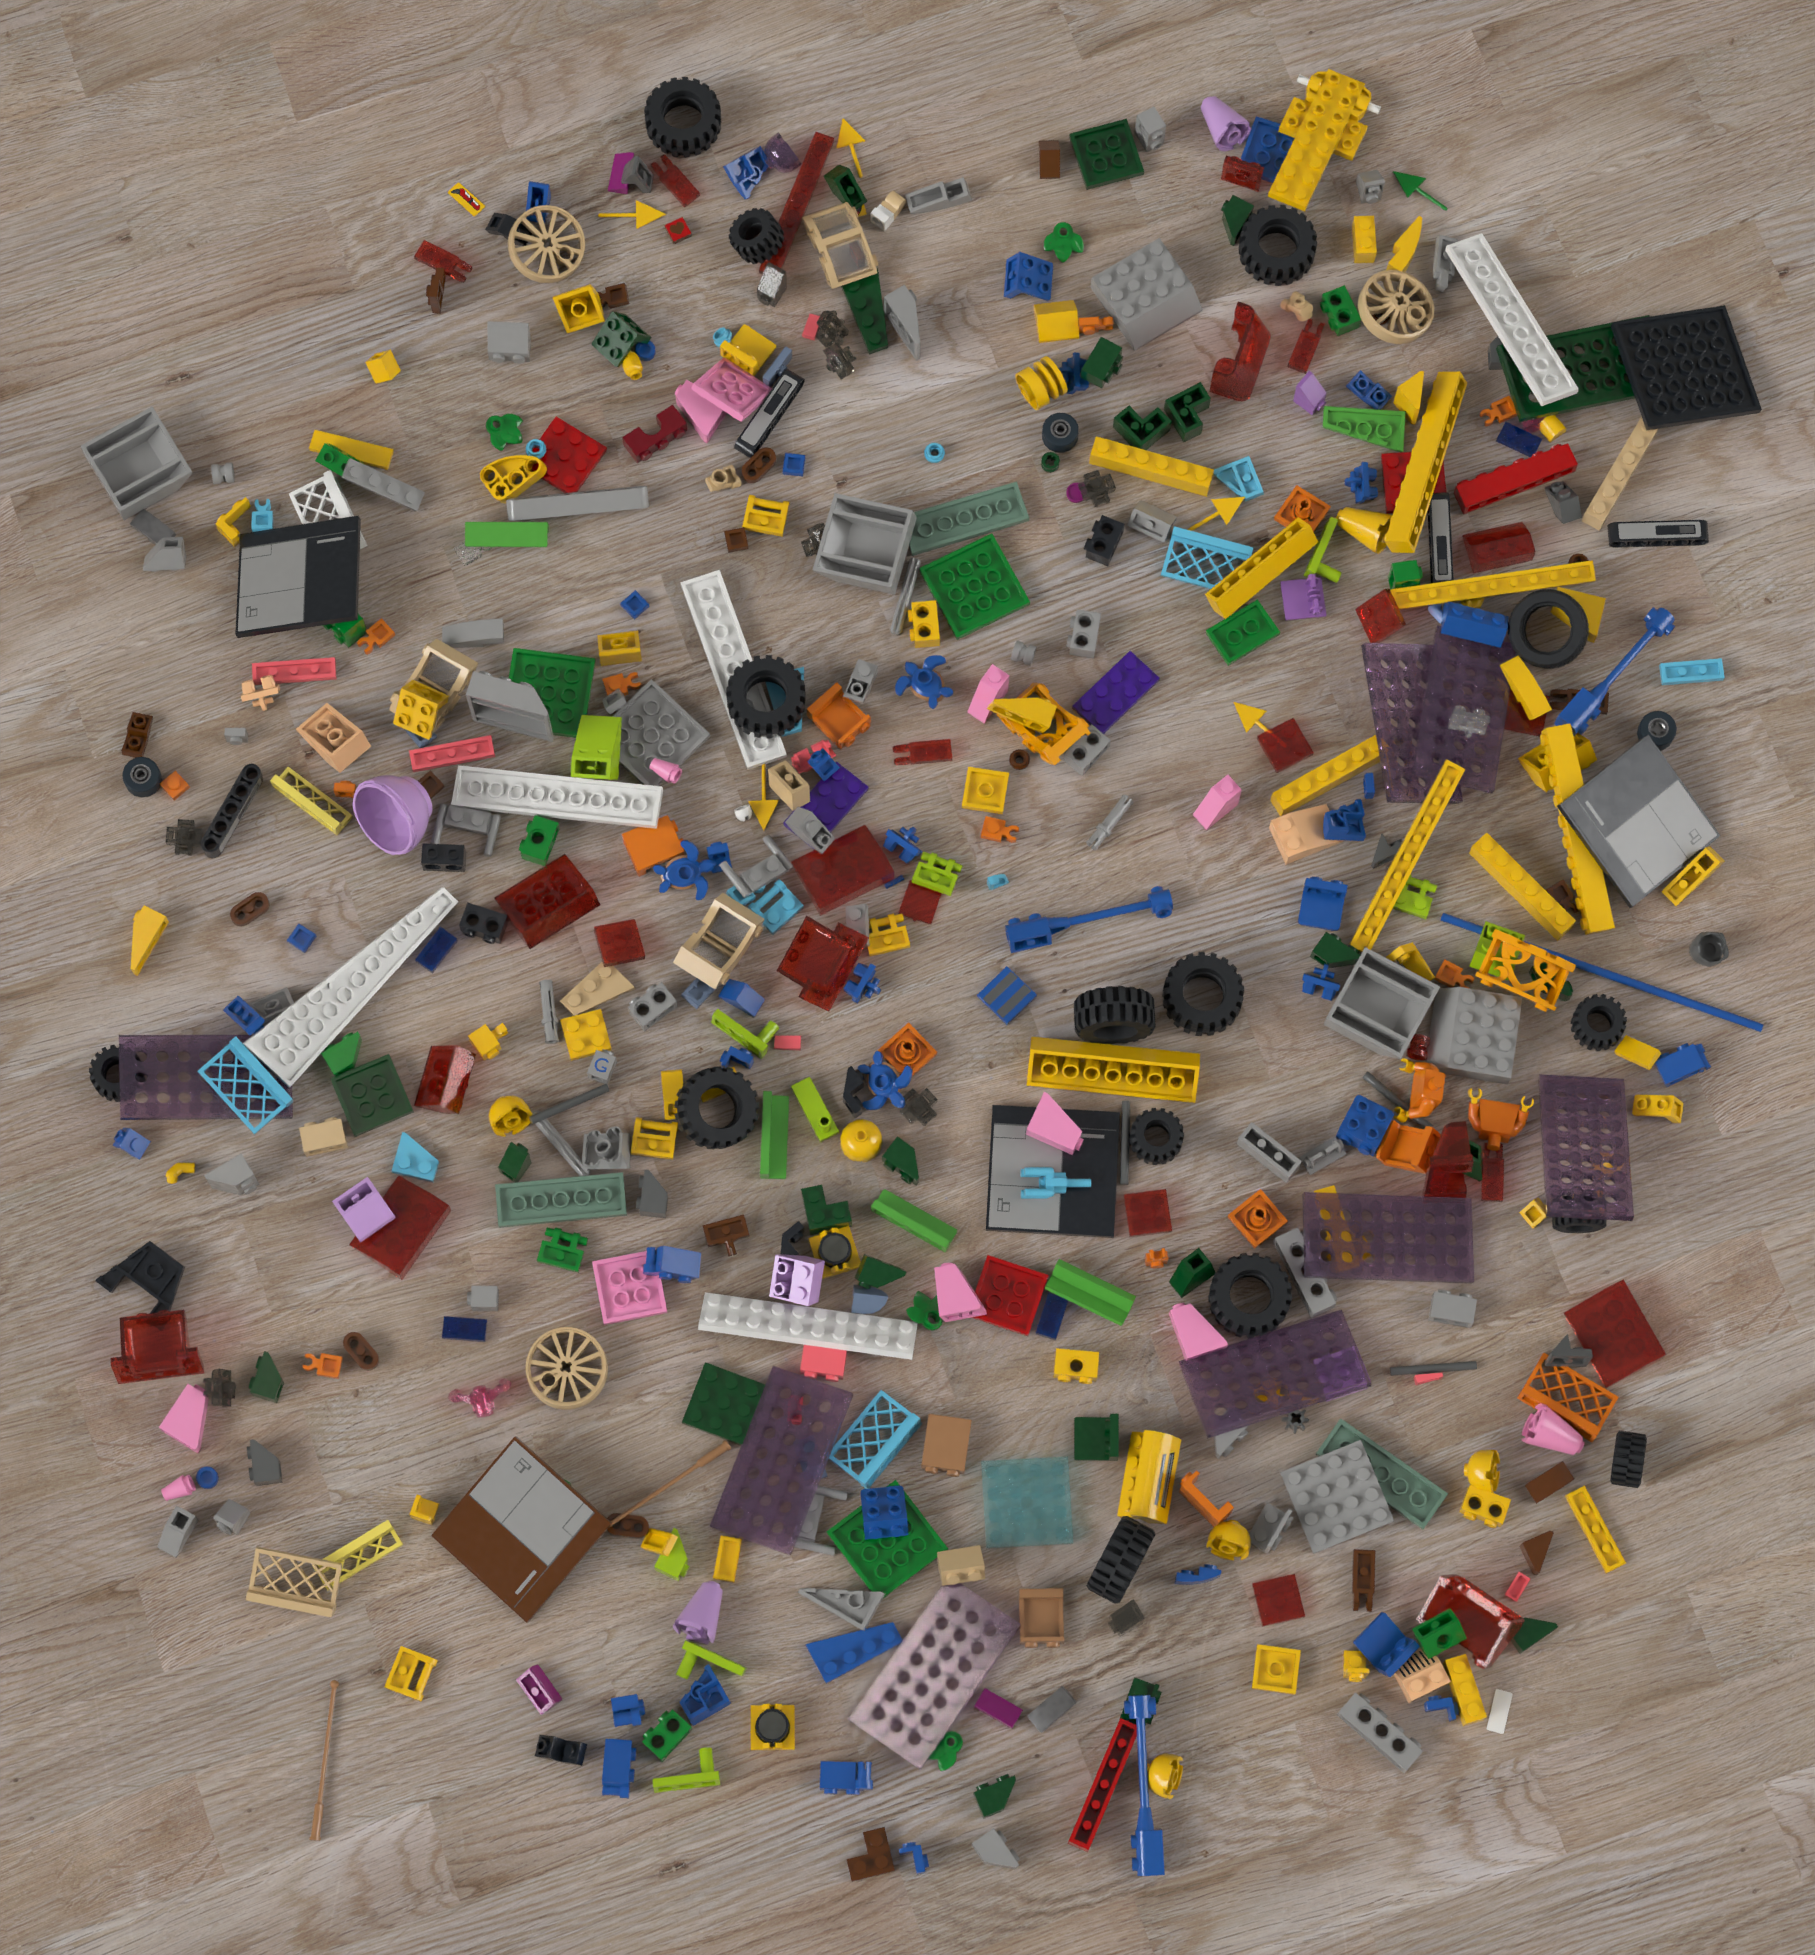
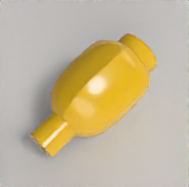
(632, 366)

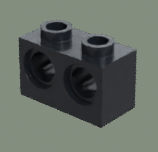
(1107, 541)
(443, 857)
(486, 918)

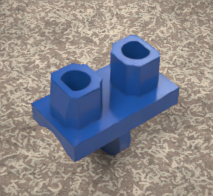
(1071, 373)
(1359, 483)
(895, 839)
(866, 974)
(1329, 986)

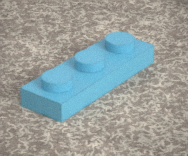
(1691, 671)

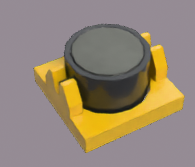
(835, 1249)
(772, 1727)

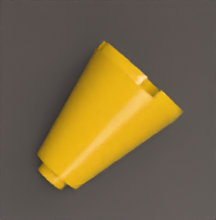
(1365, 526)

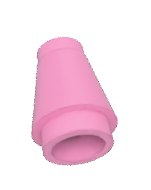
(668, 771)
(179, 1488)

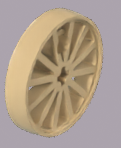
(552, 250)
(1396, 306)
(572, 1362)

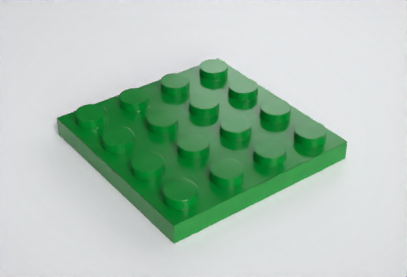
(974, 586)
(560, 682)
(887, 1561)

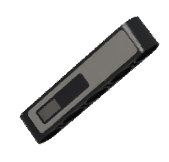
(769, 413)
(1658, 533)
(1440, 538)
(232, 820)

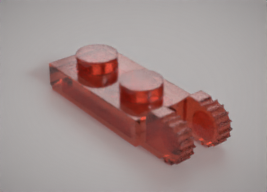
(676, 181)
(439, 258)
(1305, 348)
(924, 752)
(1492, 1176)

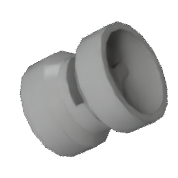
(223, 473)
(1023, 653)

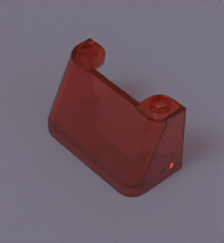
(1238, 377)
(1483, 1618)

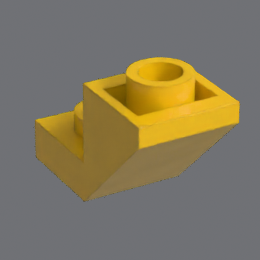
(671, 1083)

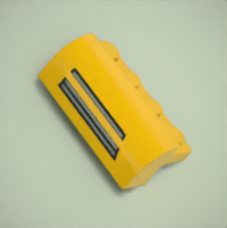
(1149, 1476)

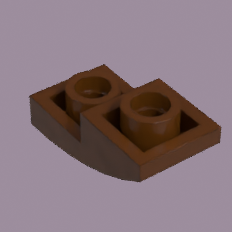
(137, 735)
(1549, 1482)

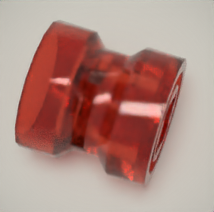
(1418, 1047)

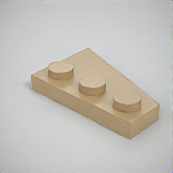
(595, 989)

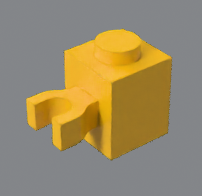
(486, 1041)

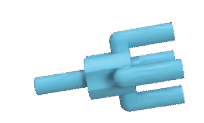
(1049, 1182)

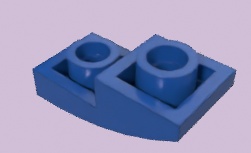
(1368, 391)
(1205, 1574)

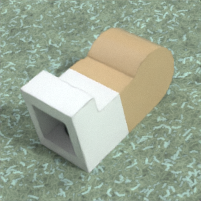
(887, 210)

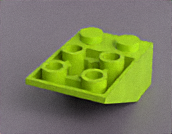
(597, 748)

